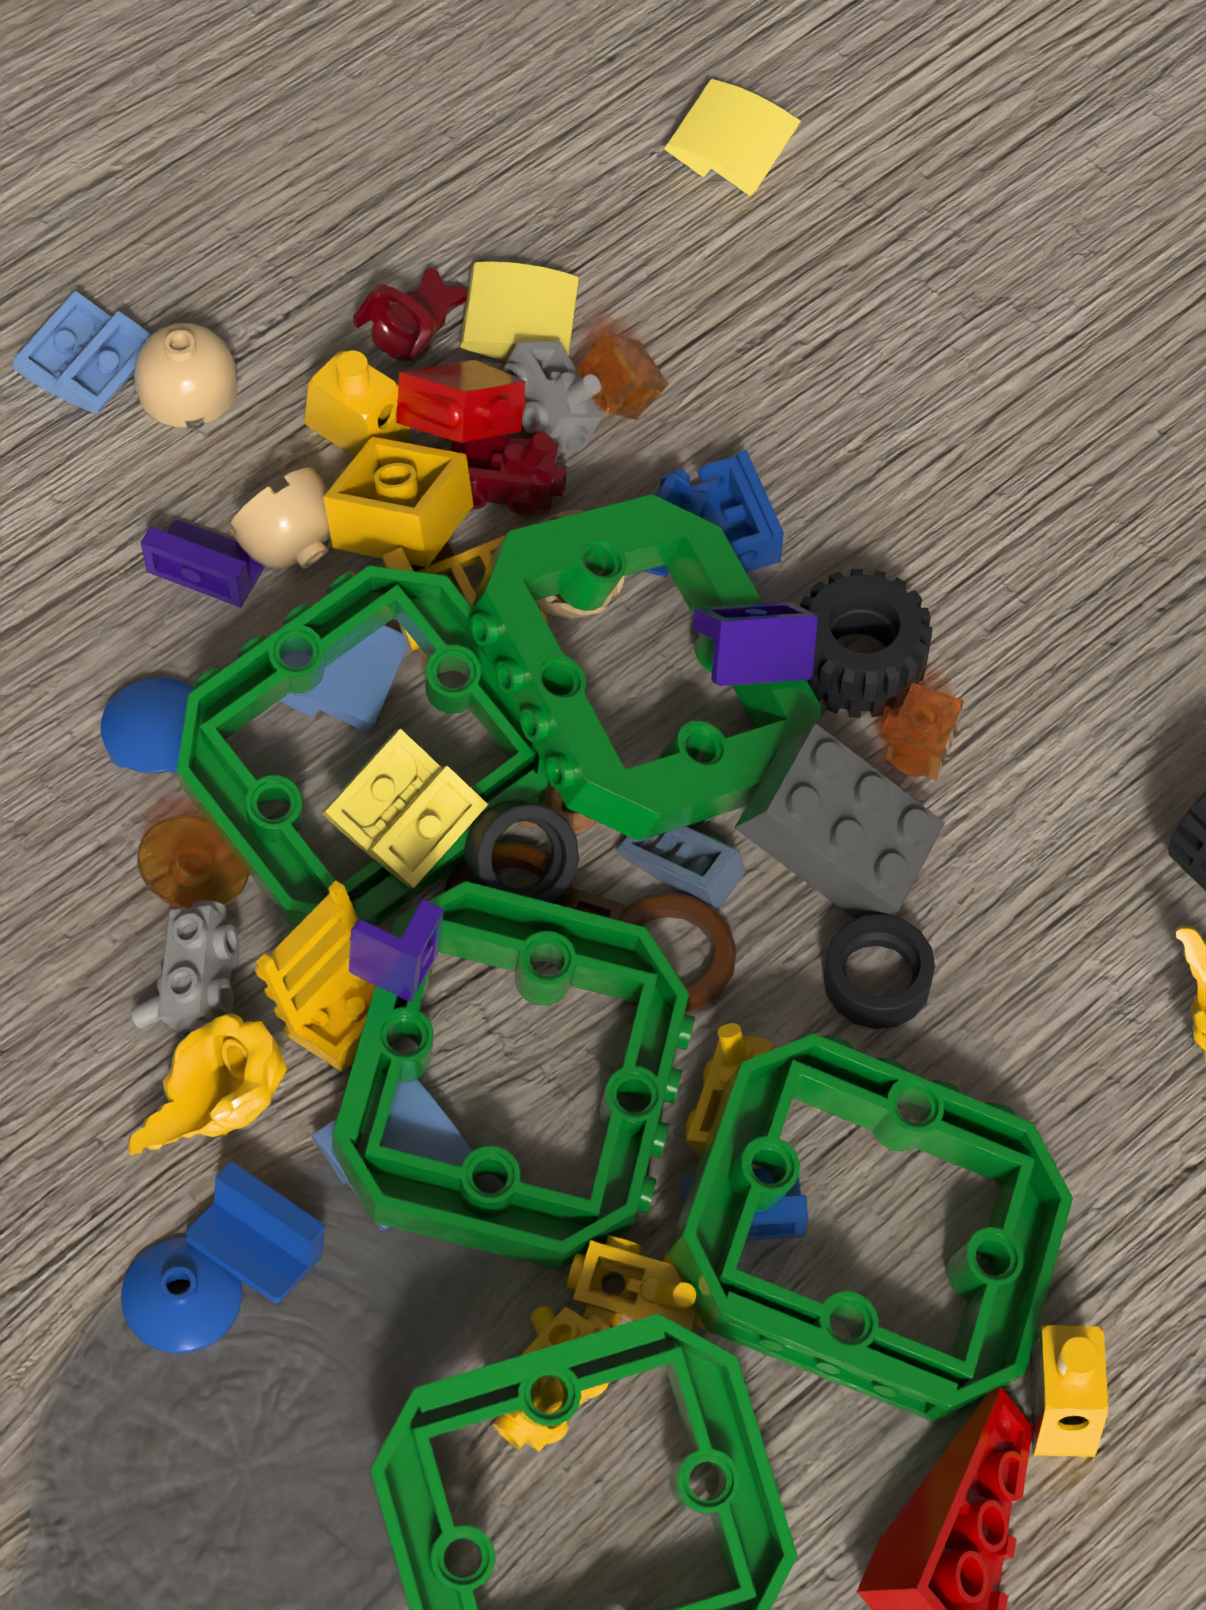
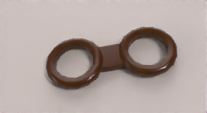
(638, 913)

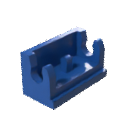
(741, 510)

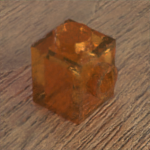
(626, 375)
(922, 731)

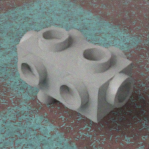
(555, 394)
(196, 970)

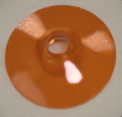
(192, 846)

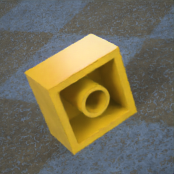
(398, 499)

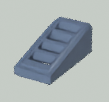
(711, 877)

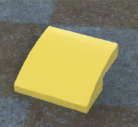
(732, 134)
(517, 305)
(404, 809)

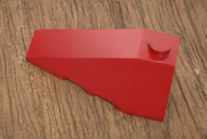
(954, 1528)

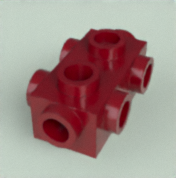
(514, 472)

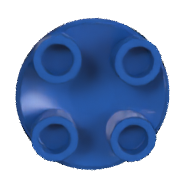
(146, 725)

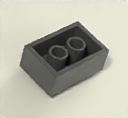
(840, 824)

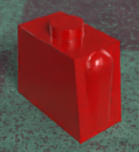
(461, 401)

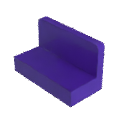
(201, 561)
(759, 642)
(396, 962)

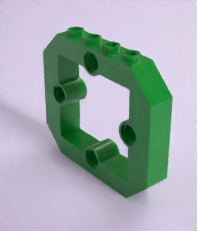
(583, 562)
(232, 697)
(972, 1134)
(521, 1217)
(716, 1423)

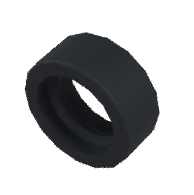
(563, 844)
(888, 933)

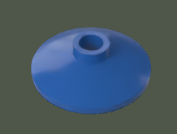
(184, 1320)

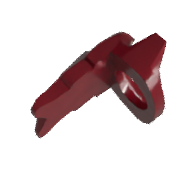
(412, 324)

